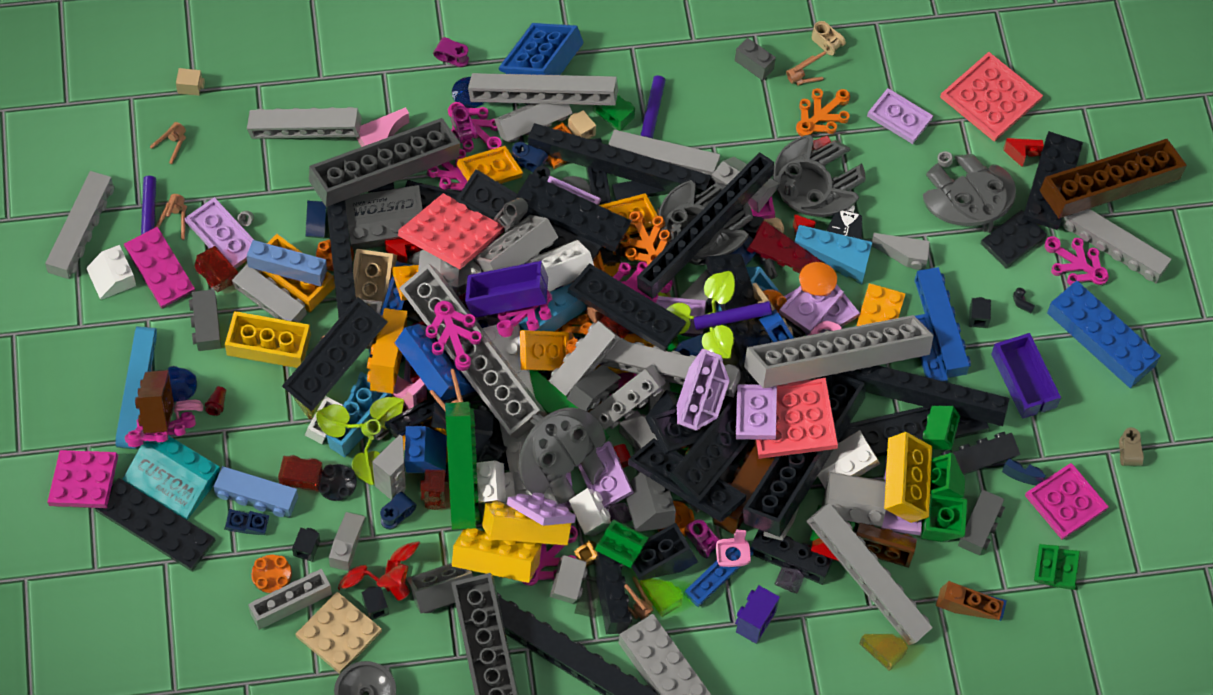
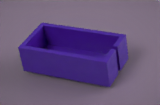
(506, 289)
(1025, 375)

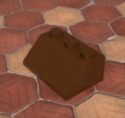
(887, 544)

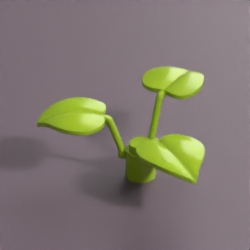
(719, 288)
(334, 422)

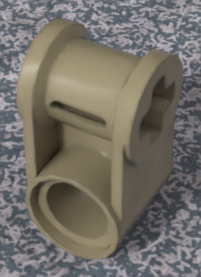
(1130, 448)

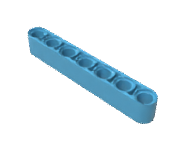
(139, 363)

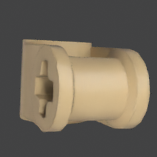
(829, 39)

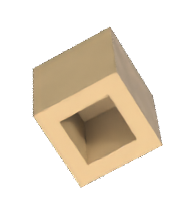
(189, 81)
(581, 125)

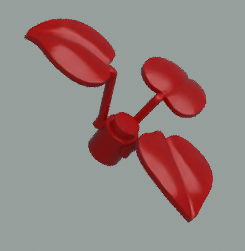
(393, 580)

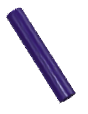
(653, 106)
(148, 204)
(733, 315)

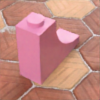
(383, 127)
(410, 392)

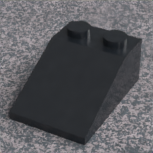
(664, 555)

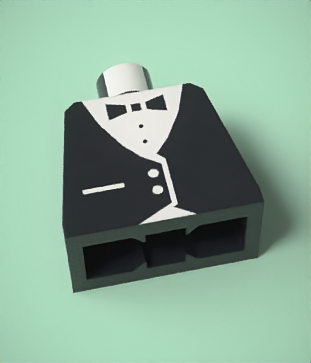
(847, 223)

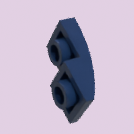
(315, 219)
(1030, 475)
(246, 523)

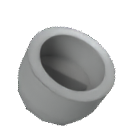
(942, 159)
(242, 217)

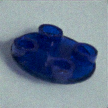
(182, 383)

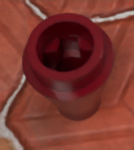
(215, 403)

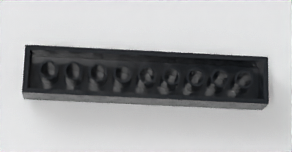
(793, 475)

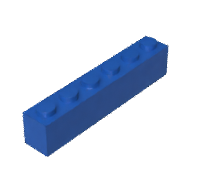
(941, 314)

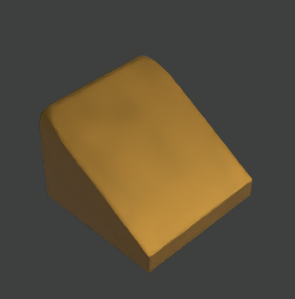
(587, 552)

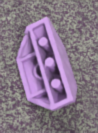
(702, 391)

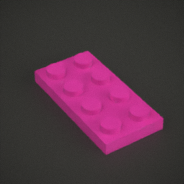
(159, 267)

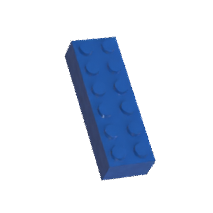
(1103, 334)

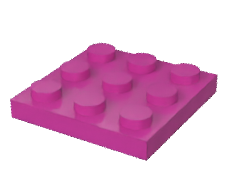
(83, 479)
(1066, 501)

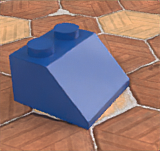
(424, 449)

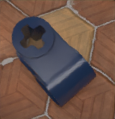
(530, 157)
(397, 510)

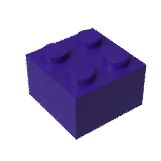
(756, 614)

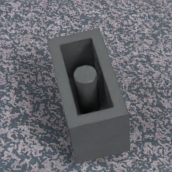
(755, 59)

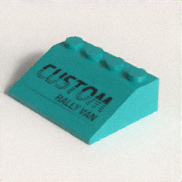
(172, 475)

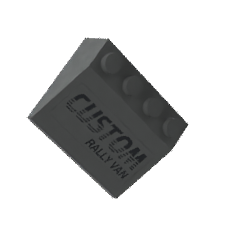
(380, 215)

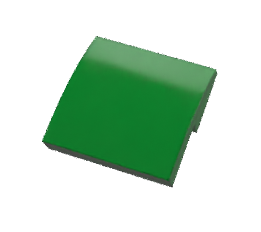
(621, 543)
(1057, 567)

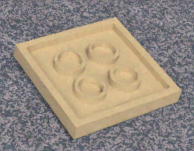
(338, 632)

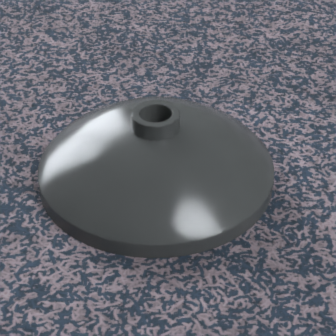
(365, 678)

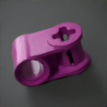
(450, 51)
(463, 127)
(704, 538)

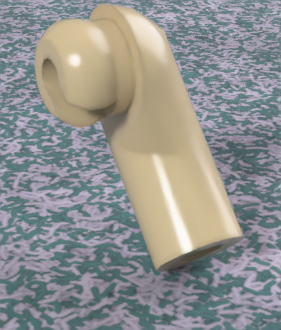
(777, 223)

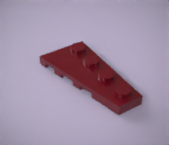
(779, 247)

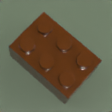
(155, 402)

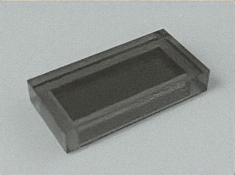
(589, 599)

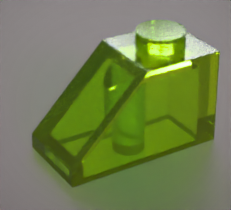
(662, 595)

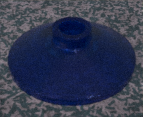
(461, 93)

